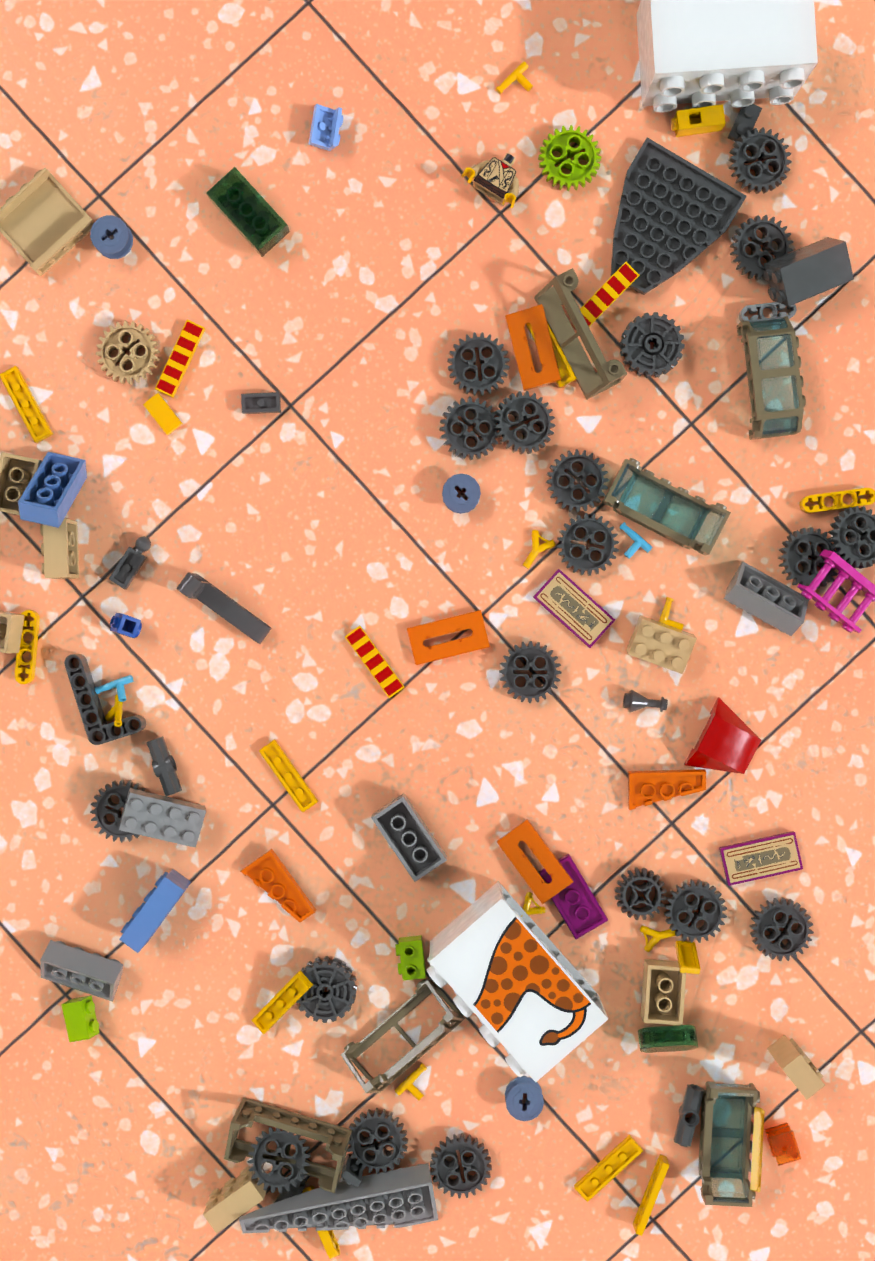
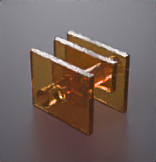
(783, 1144)

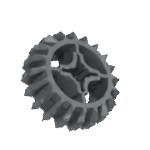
(645, 888)

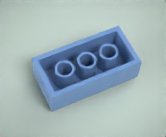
(52, 489)
(153, 912)

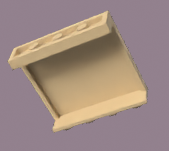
(43, 221)

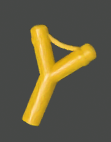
(536, 548)
(530, 911)
(657, 936)

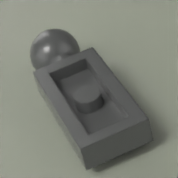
(130, 563)

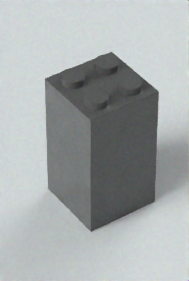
(808, 271)

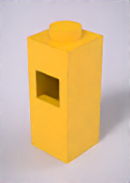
(698, 120)

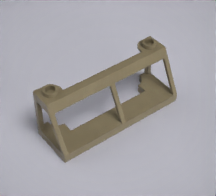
(552, 298)
(446, 1025)
(335, 1137)

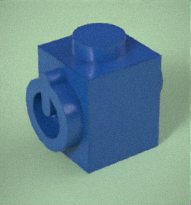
(125, 625)

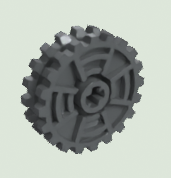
(666, 345)
(340, 985)

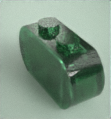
(668, 1038)

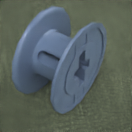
(101, 233)
(450, 494)
(514, 1097)

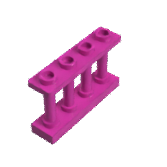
(846, 572)

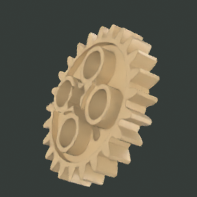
(141, 364)

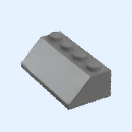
(767, 599)
(81, 970)

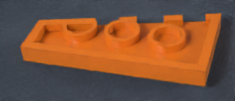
(654, 786)
(280, 885)

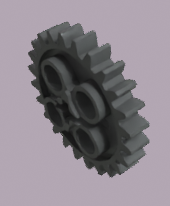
(764, 178)
(771, 232)
(495, 362)
(516, 407)
(458, 441)
(565, 493)
(857, 536)
(792, 556)
(584, 561)
(529, 689)
(101, 811)
(711, 917)
(796, 938)
(383, 1158)
(477, 1162)
(275, 1177)

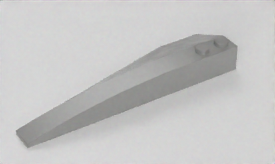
(381, 1199)

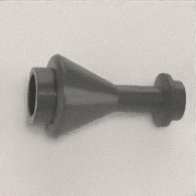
(635, 701)

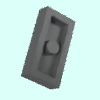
(745, 121)
(261, 403)
(350, 1172)

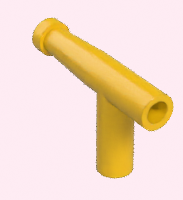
(516, 75)
(665, 613)
(116, 711)
(407, 1083)

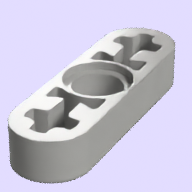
(753, 309)

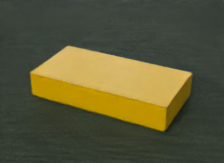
(162, 414)
(687, 957)

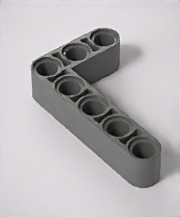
(198, 588)
(95, 706)

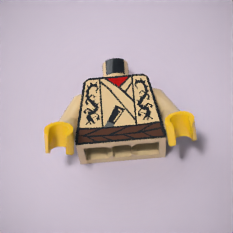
(495, 179)

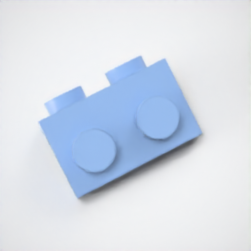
(325, 127)

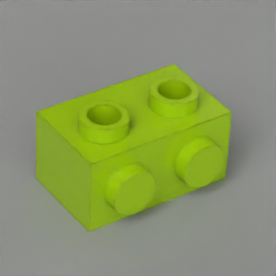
(411, 957)
(80, 1018)

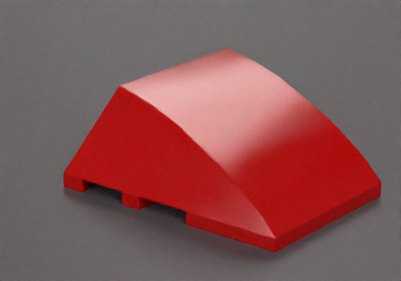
(724, 743)

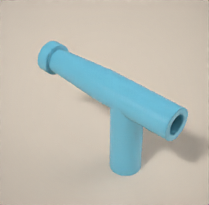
(639, 541)
(119, 684)

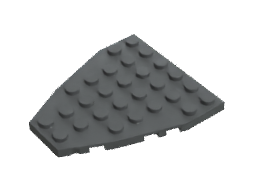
(668, 215)

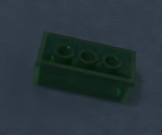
(248, 212)

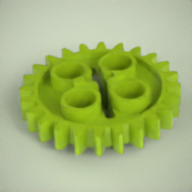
(579, 172)

